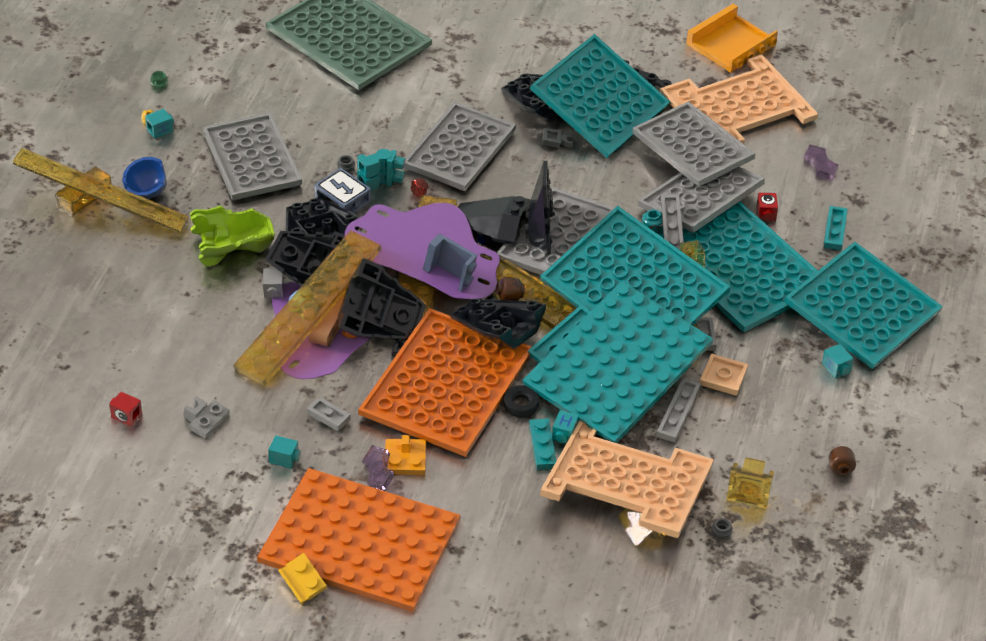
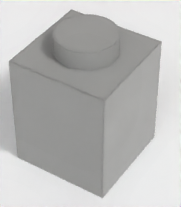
(272, 283)

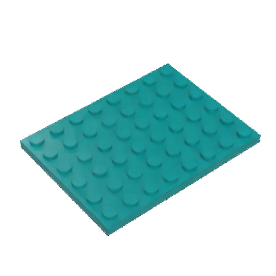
(633, 253)
(753, 264)
(618, 362)

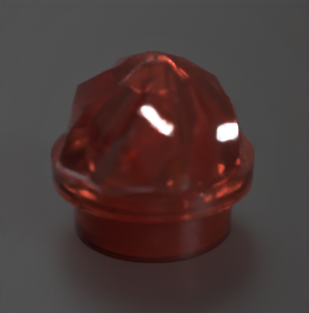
(419, 187)

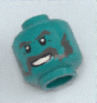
(653, 220)

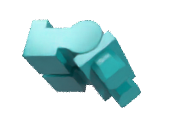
(380, 168)

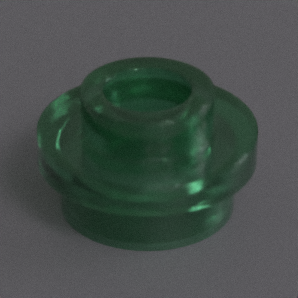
(158, 78)

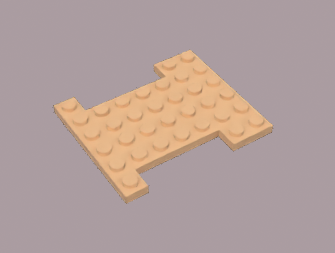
(744, 99)
(630, 478)

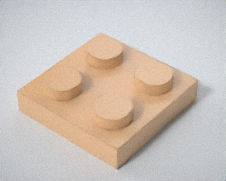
(724, 374)

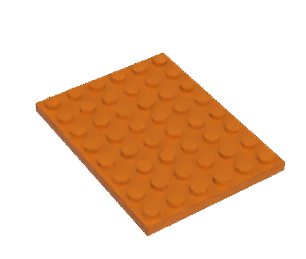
(444, 383)
(361, 538)

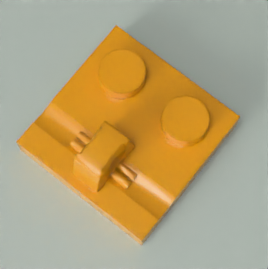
(406, 455)

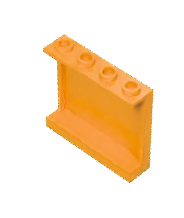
(729, 39)

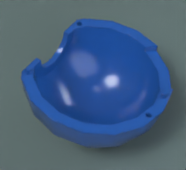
(145, 177)

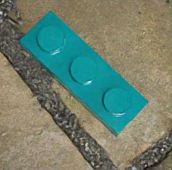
(835, 228)
(542, 443)

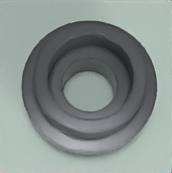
(346, 163)
(722, 528)

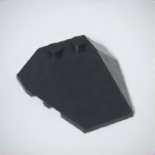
(539, 212)
(497, 217)
(300, 253)
(378, 305)

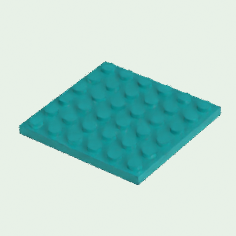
(599, 95)
(863, 304)

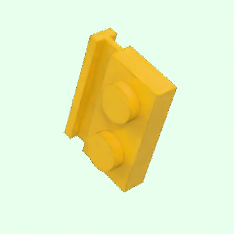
(302, 579)

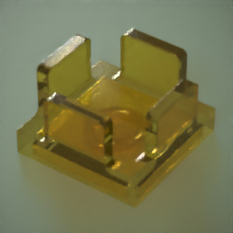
(750, 483)

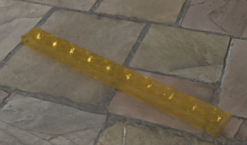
(100, 190)

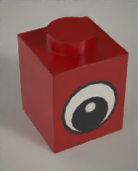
(767, 206)
(125, 408)

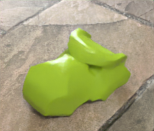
(230, 231)

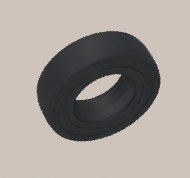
(521, 410)

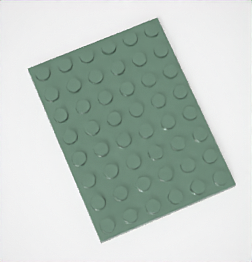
(349, 37)

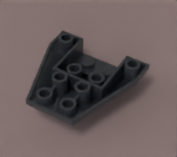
(520, 93)
(318, 216)
(502, 321)

